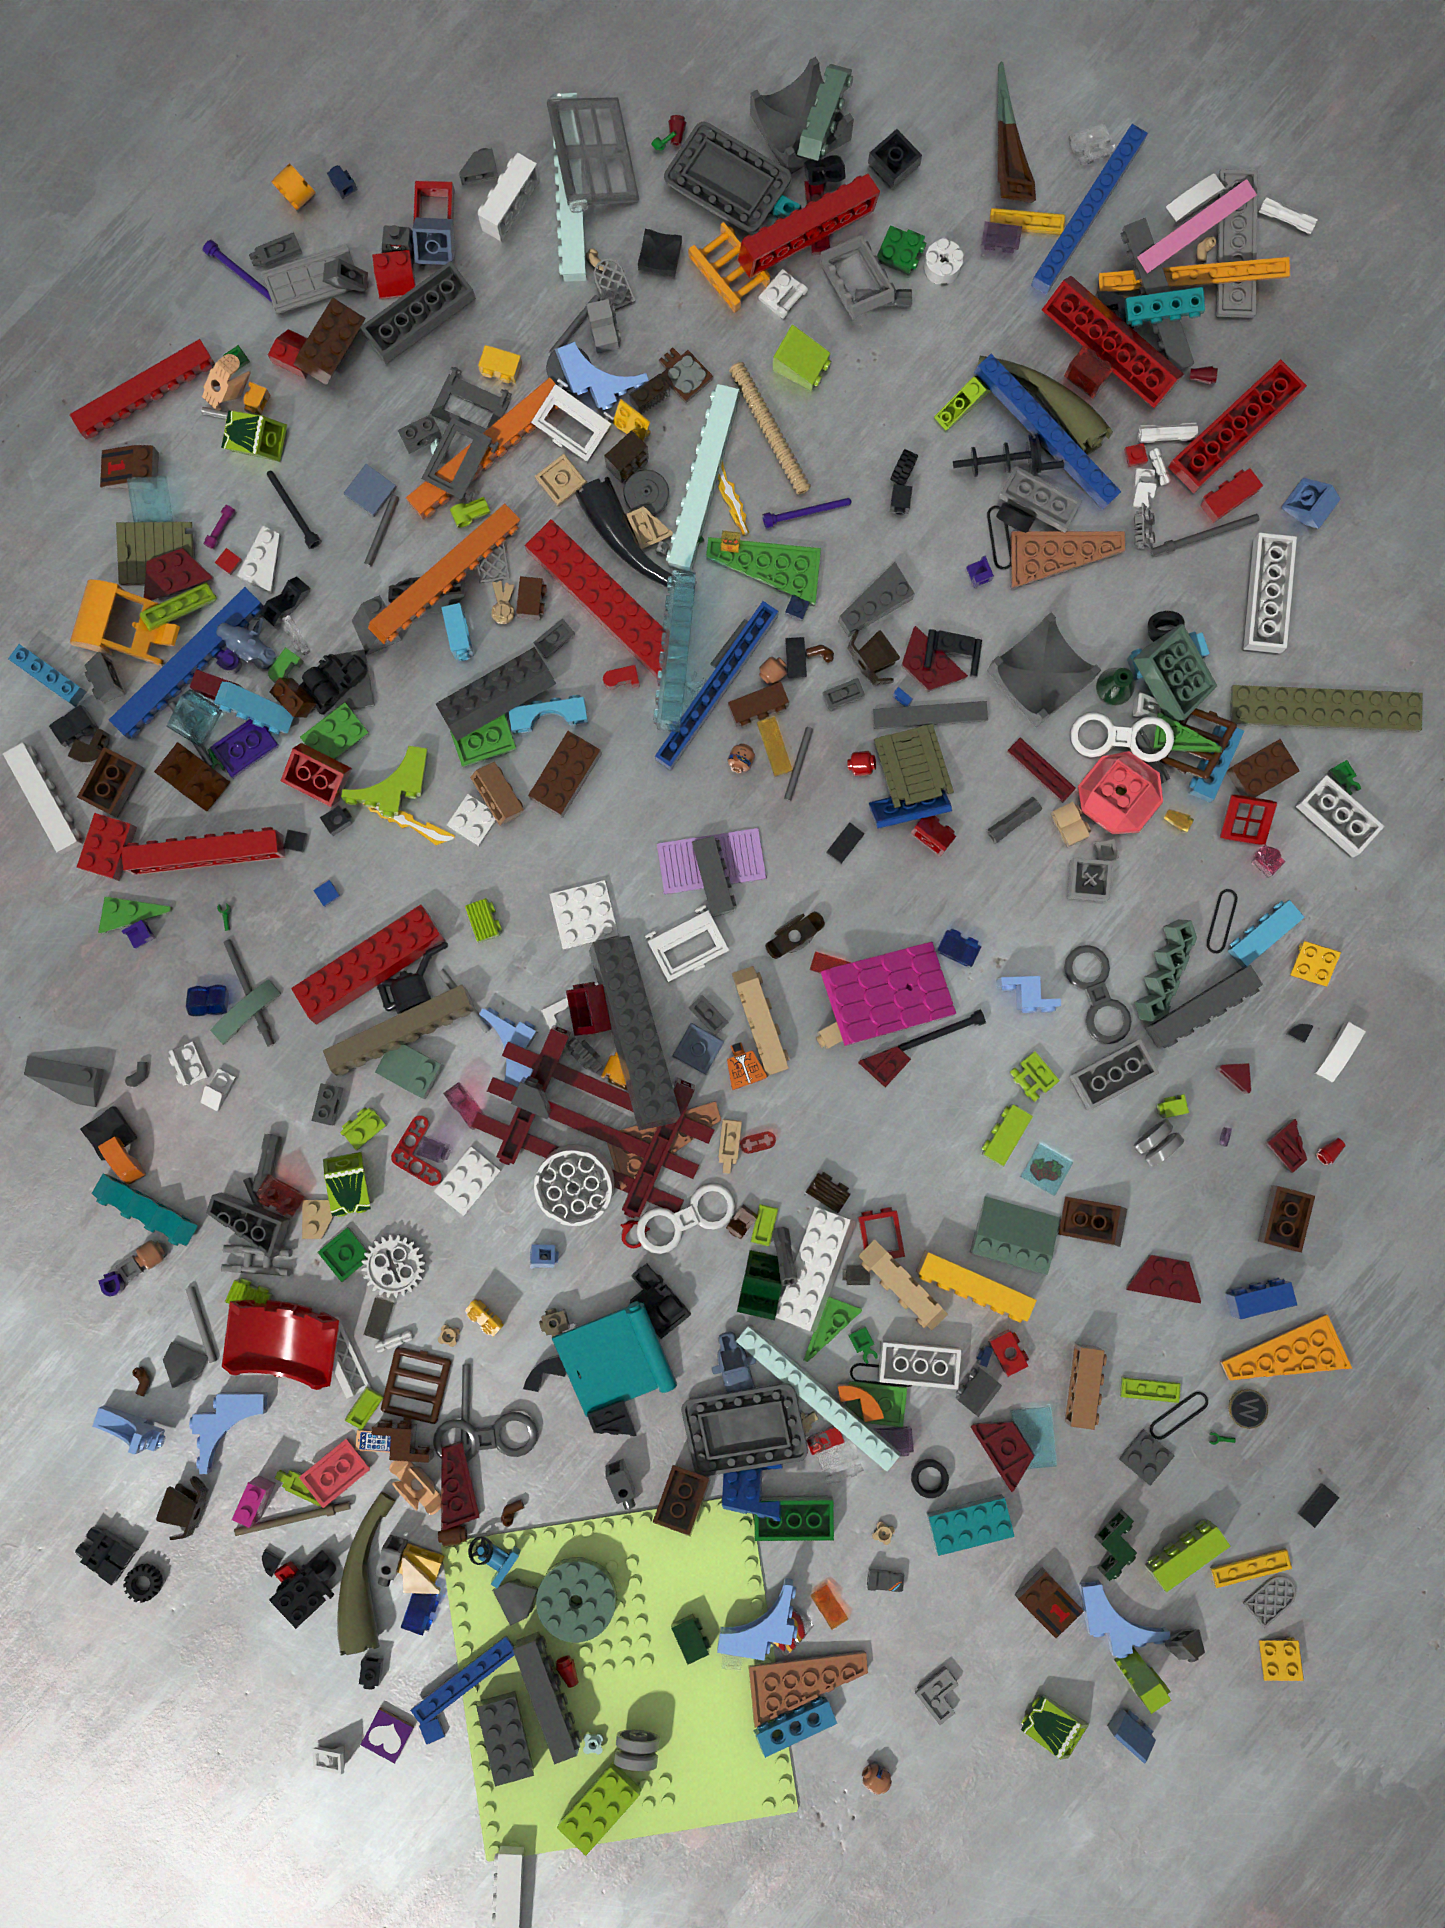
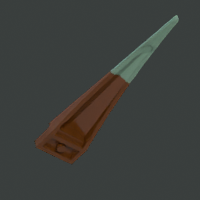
(1013, 169)

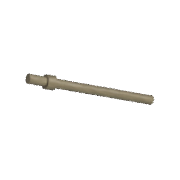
(329, 1510)

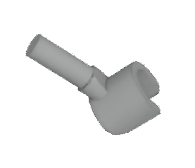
(662, 547)

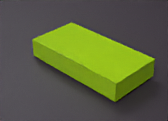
(764, 1225)
(364, 1408)

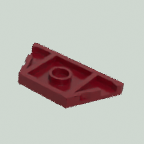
(172, 574)
(942, 671)
(1166, 1278)
(1005, 1449)

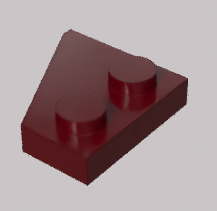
(886, 1064)
(1288, 1146)

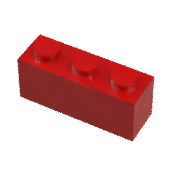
(1231, 494)

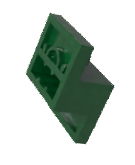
(760, 1286)
(1120, 1551)

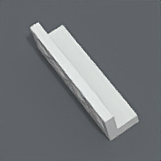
(340, 1370)

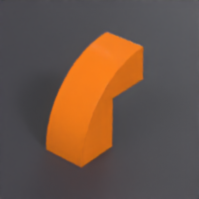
(123, 1164)
(869, 1406)

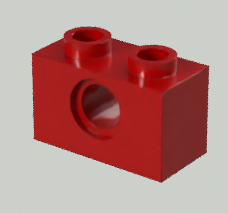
(1009, 1364)

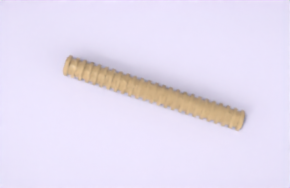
(769, 428)

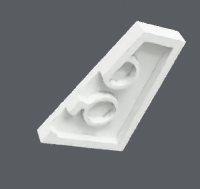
(261, 560)

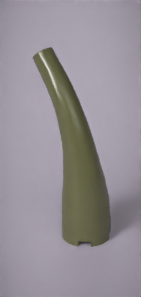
(1069, 409)
(355, 1609)

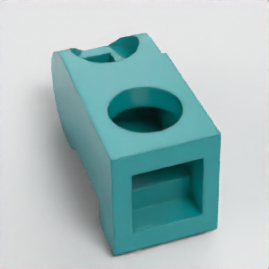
(785, 207)

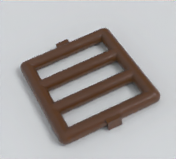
(1212, 758)
(435, 1400)

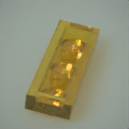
(774, 746)

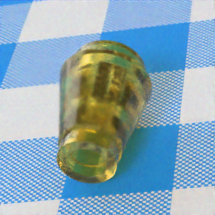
(1179, 820)

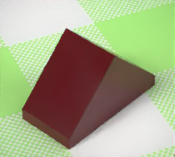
(1238, 1075)

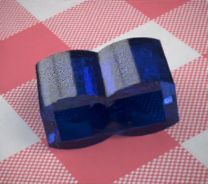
(958, 948)
(207, 1000)
(418, 1613)

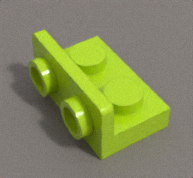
(363, 1127)

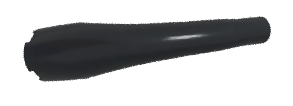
(608, 518)

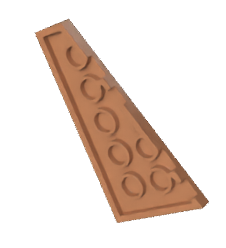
(1052, 552)
(629, 1163)
(792, 1683)

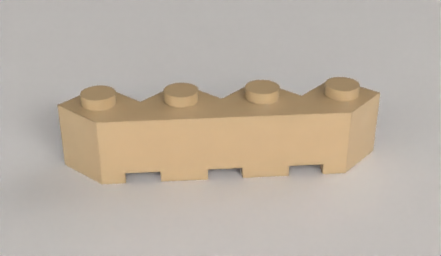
(760, 1021)
(897, 1279)

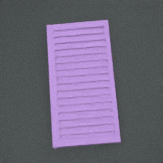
(739, 849)

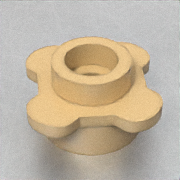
(453, 1335)
(889, 1530)

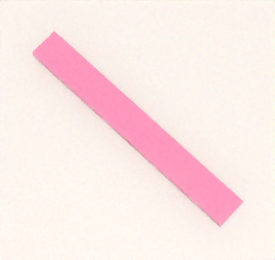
(1196, 226)

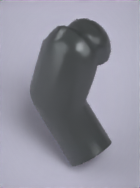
(139, 1076)

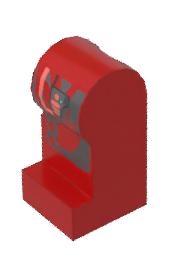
(621, 676)
(824, 1440)

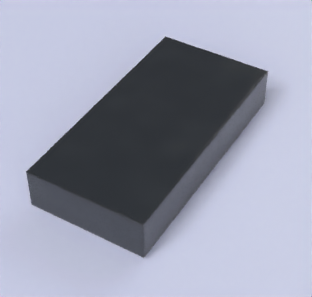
(845, 843)
(1318, 1505)

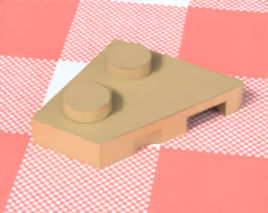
(646, 527)
(315, 1218)

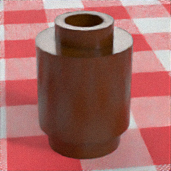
(453, 1536)

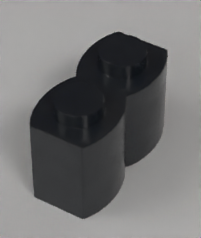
(827, 169)
(73, 726)

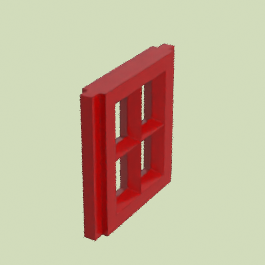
(1231, 816)

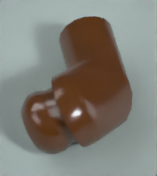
(143, 1378)
(509, 1512)

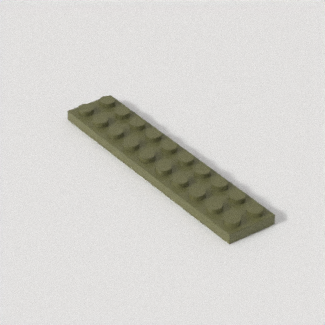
(1326, 708)

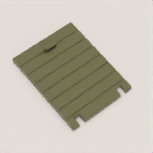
(147, 542)
(913, 765)

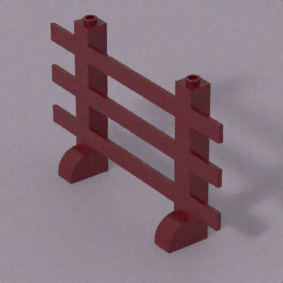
(654, 1153)

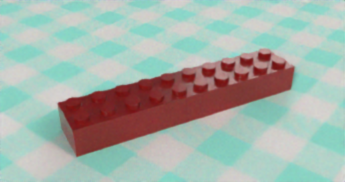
(598, 594)

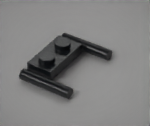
(953, 644)

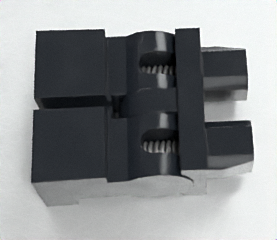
(97, 1555)

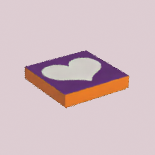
(387, 1735)

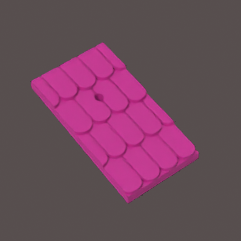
(888, 993)

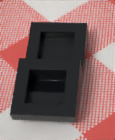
(796, 657)

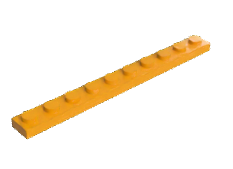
(1202, 274)

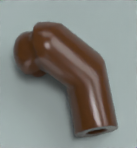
(821, 650)

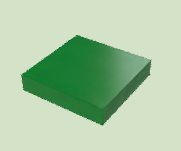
(344, 1254)

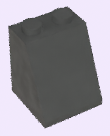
(361, 620)

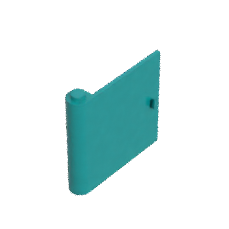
(615, 1358)

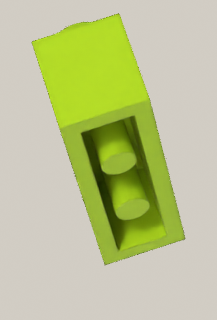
(1006, 1134)

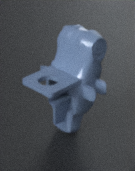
(247, 644)
(733, 1364)

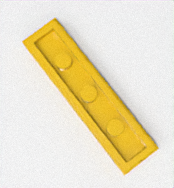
(1030, 221)
(1251, 1568)

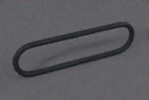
(992, 540)
(1214, 918)
(875, 1382)
(1173, 1409)

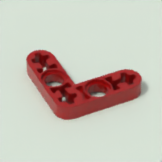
(409, 1151)

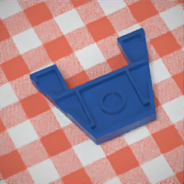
(743, 1493)

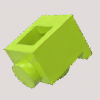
(1173, 1106)

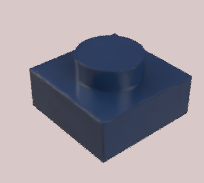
(797, 608)
(983, 1355)

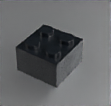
(894, 158)

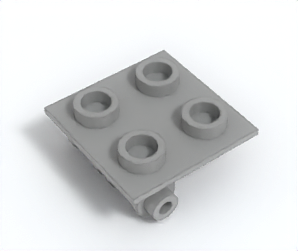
(1144, 520)

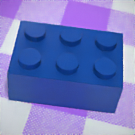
(1261, 1298)

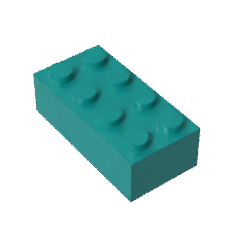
(970, 1524)

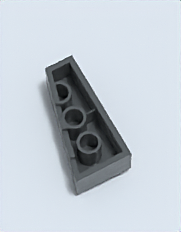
(880, 599)
(256, 1225)

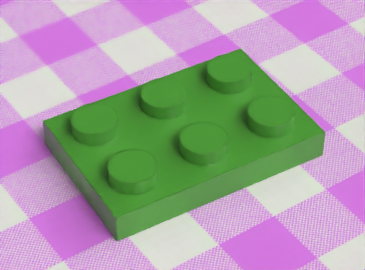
(335, 732)
(485, 742)
(889, 1398)

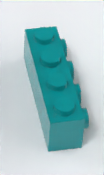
(1165, 306)

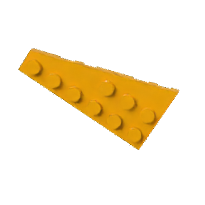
(1298, 1351)

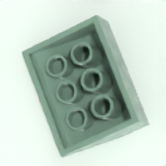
(1175, 673)
(1015, 1235)

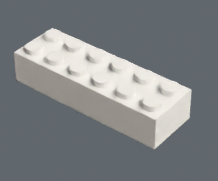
(1270, 593)
(816, 1269)

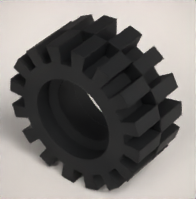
(904, 467)
(132, 1589)

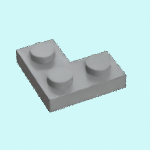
(933, 1694)

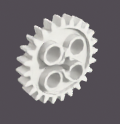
(376, 1271)

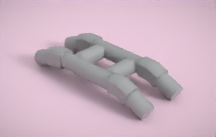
(247, 1268)

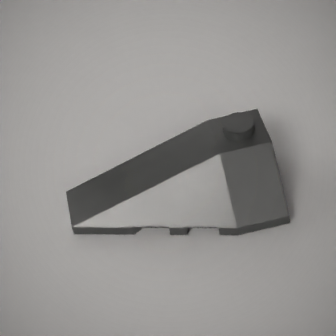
(71, 1081)

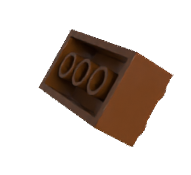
(329, 341)
(565, 774)

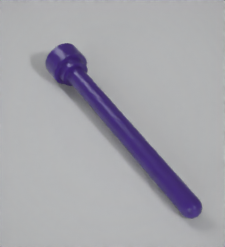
(212, 249)
(772, 519)

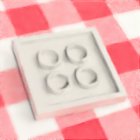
(584, 914)

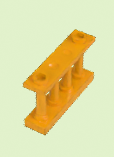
(710, 270)

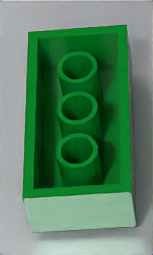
(800, 1520)

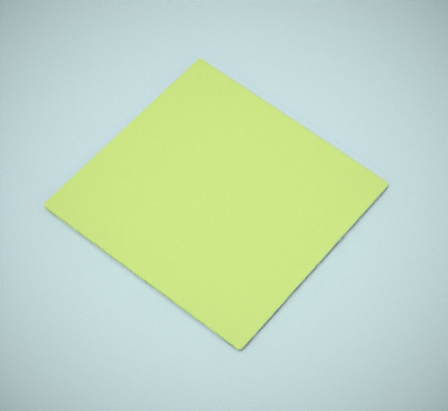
(628, 1678)

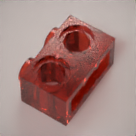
(282, 1192)

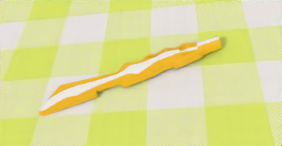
(728, 493)
(429, 831)

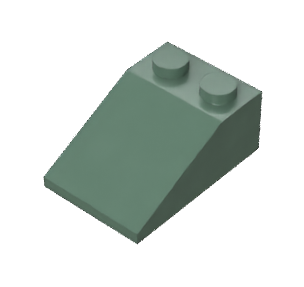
(410, 1070)

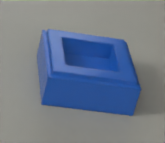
(902, 697)
(326, 893)
(432, 1731)

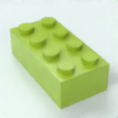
(1187, 1555)
(599, 1808)

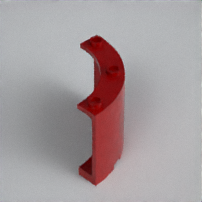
(280, 1341)

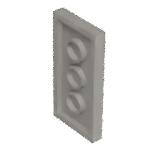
(1040, 499)

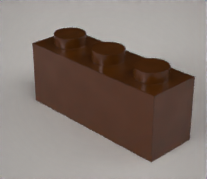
(758, 704)

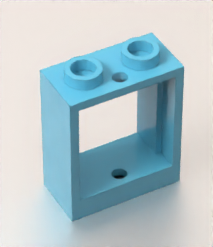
(457, 632)

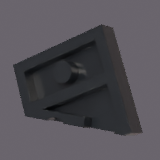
(612, 1419)

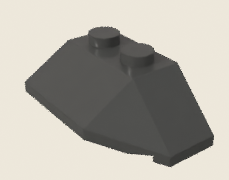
(454, 596)

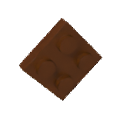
(192, 776)
(403, 1441)

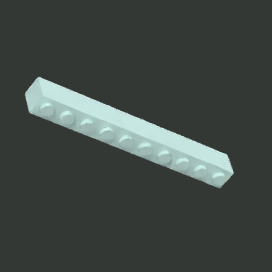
(571, 230)
(704, 478)
(819, 1397)

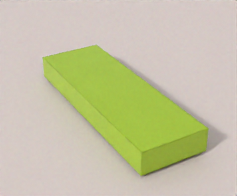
(1150, 1389)

